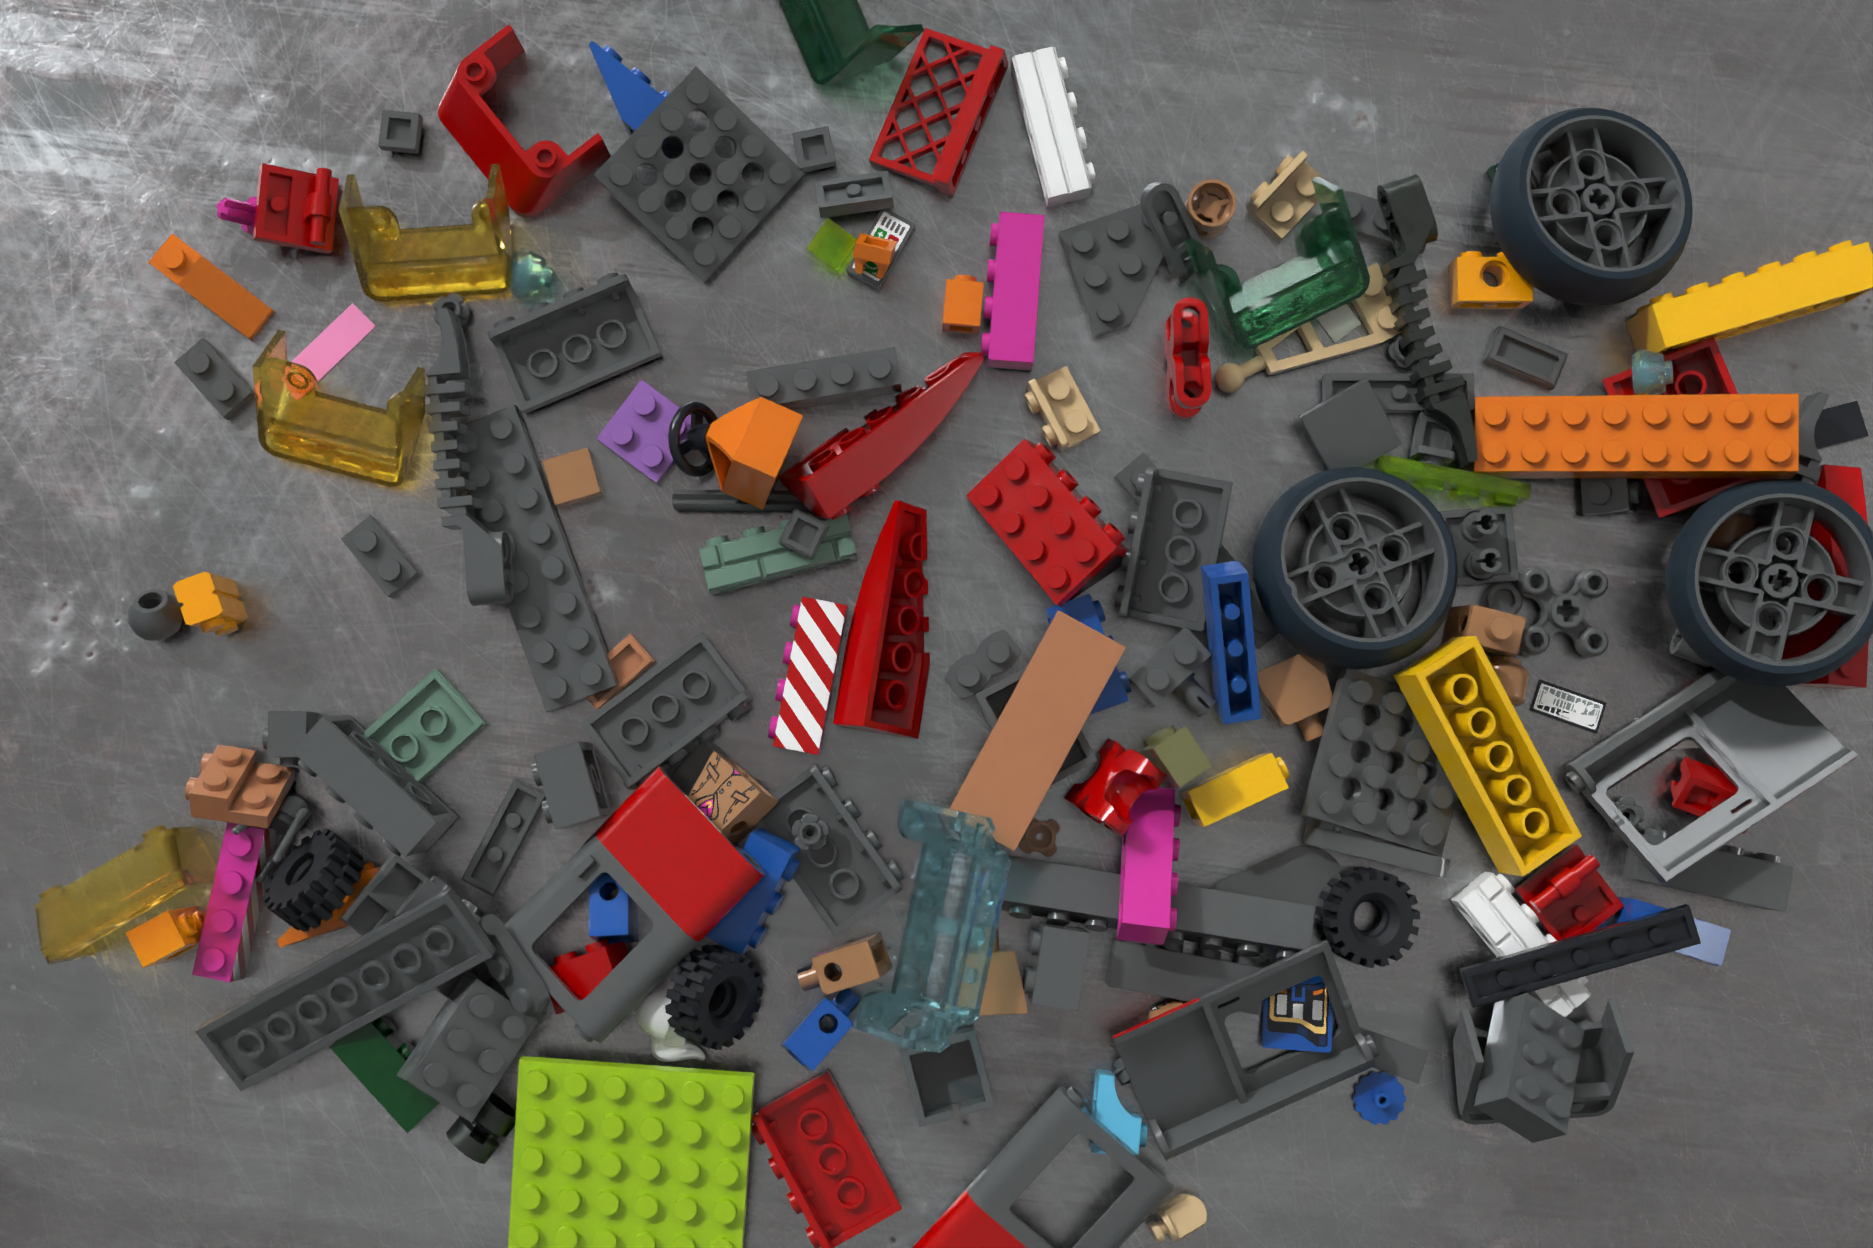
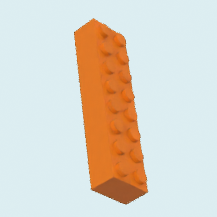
(1638, 436)

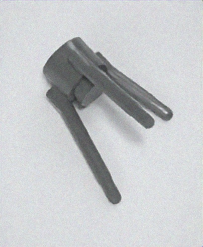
(287, 822)

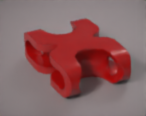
(1187, 358)
(1115, 786)

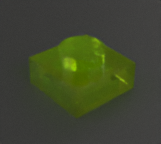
(831, 244)

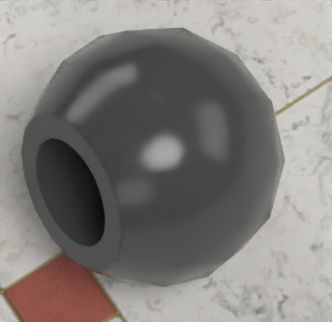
(154, 615)

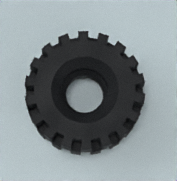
(313, 880)
(1392, 923)
(732, 1003)

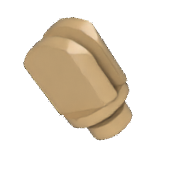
(1178, 1218)

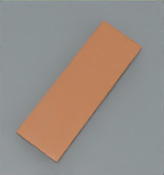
(1038, 727)

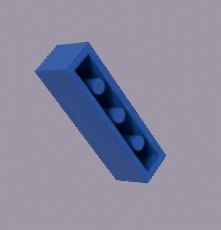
(1231, 642)

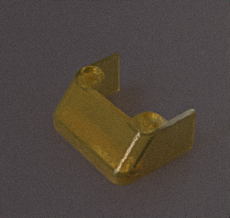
(429, 260)
(331, 430)
(120, 891)

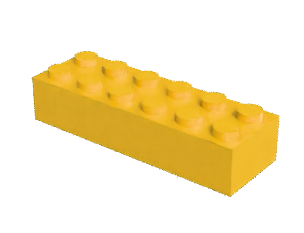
(1754, 300)
(1488, 755)

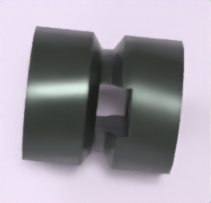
(495, 1117)

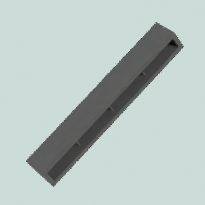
(1203, 914)

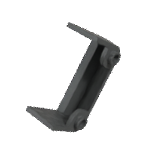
(1600, 1072)

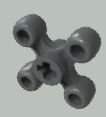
(1572, 602)

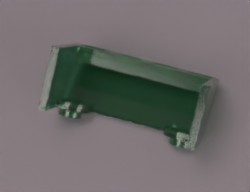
(838, 39)
(1296, 291)

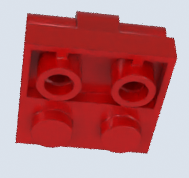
(296, 208)
(1569, 894)

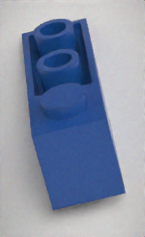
(628, 88)

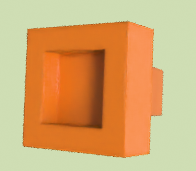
(873, 249)

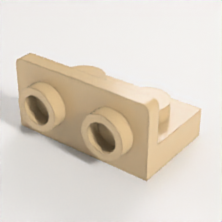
(1287, 198)
(1061, 409)

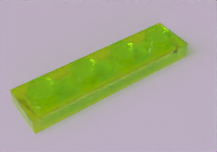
(1466, 483)

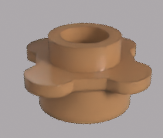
(1046, 845)

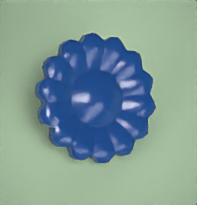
(1379, 1098)

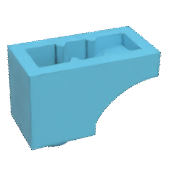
(1114, 1115)

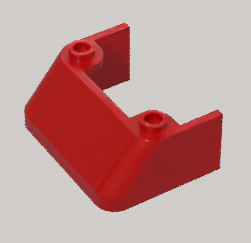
(529, 177)

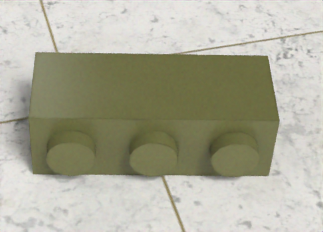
(1176, 755)

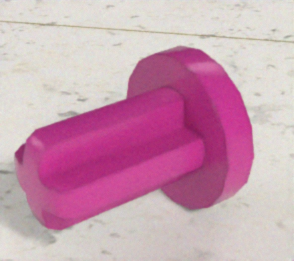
(238, 212)

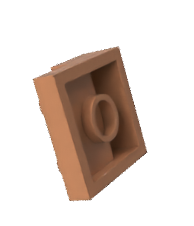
(238, 788)

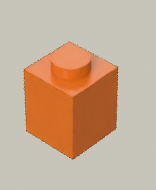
(962, 305)

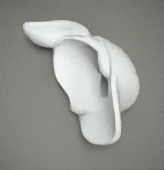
(653, 1019)

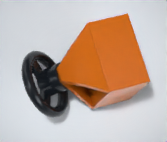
(742, 446)

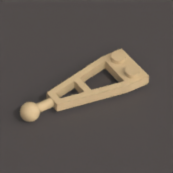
(1373, 311)

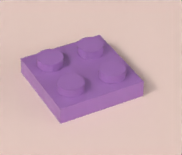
(641, 431)

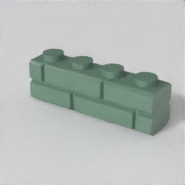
(762, 559)

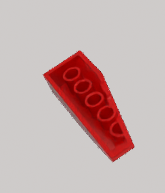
(858, 460)

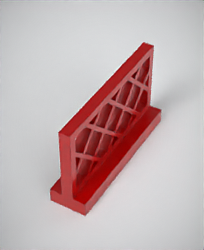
(970, 115)

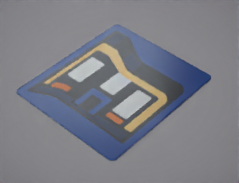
(1299, 1018)

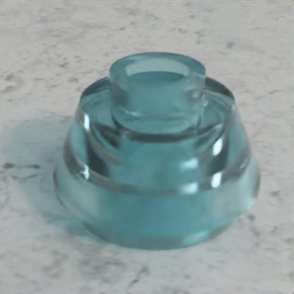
(529, 274)
(1650, 373)

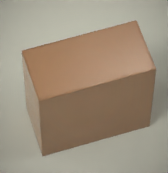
(573, 477)

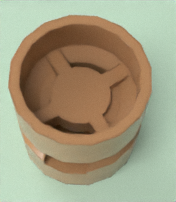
(1211, 207)

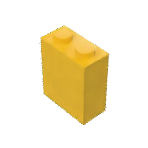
(1234, 789)

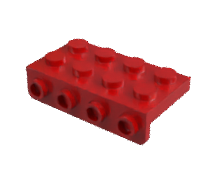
(1046, 520)
(824, 1162)

